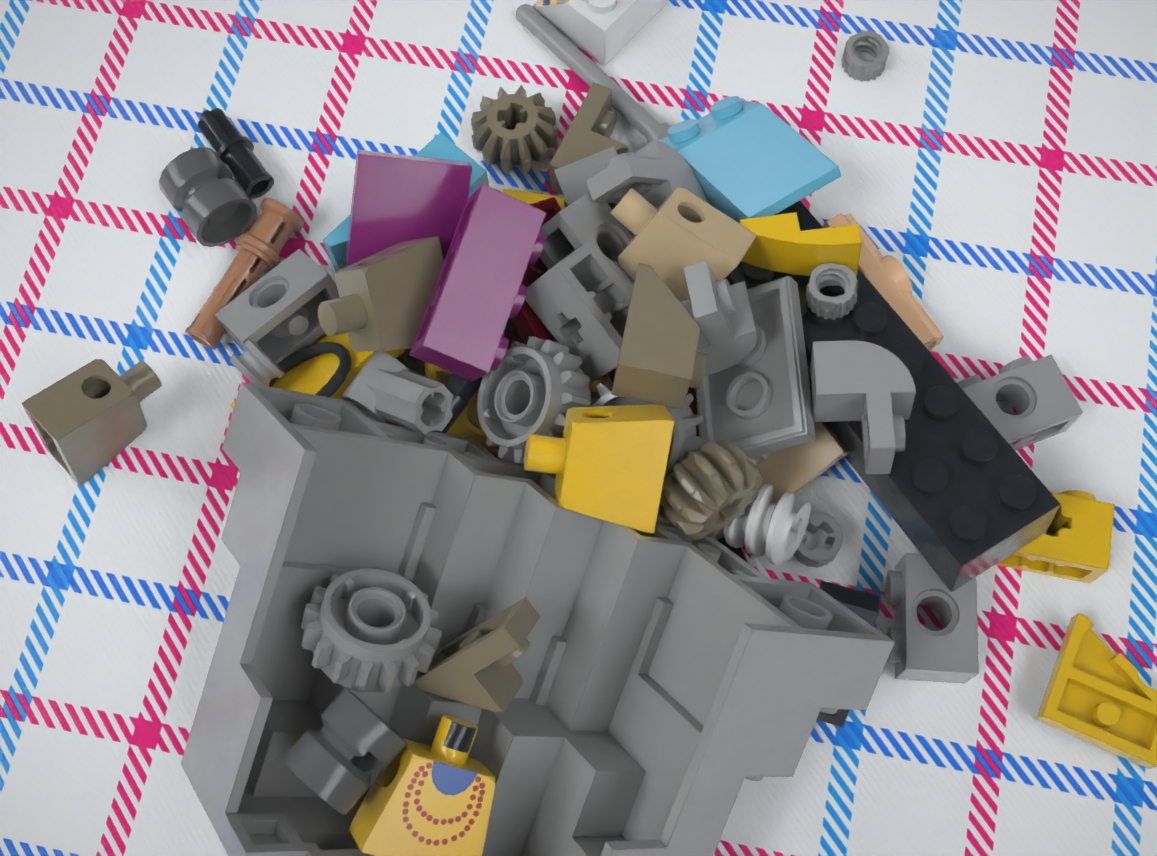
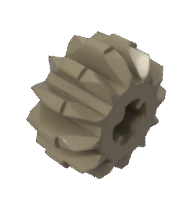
(514, 129)
(710, 489)

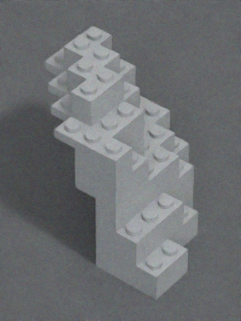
(643, 682)

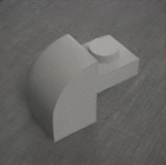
(650, 171)
(724, 317)
(865, 385)

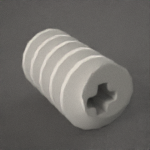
(768, 527)

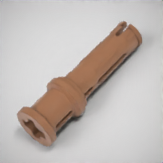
(256, 253)

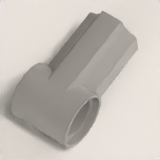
(392, 393)

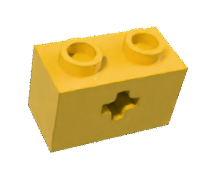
(1079, 543)

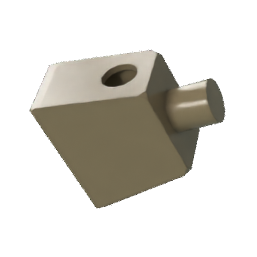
(384, 296)
(91, 415)

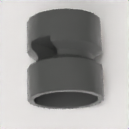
(209, 198)
(344, 751)

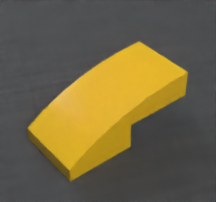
(788, 250)

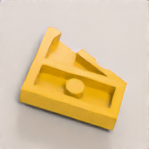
(1100, 697)

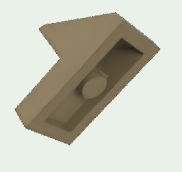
(588, 132)
(478, 663)

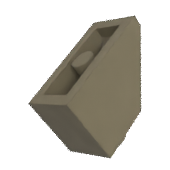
(658, 346)

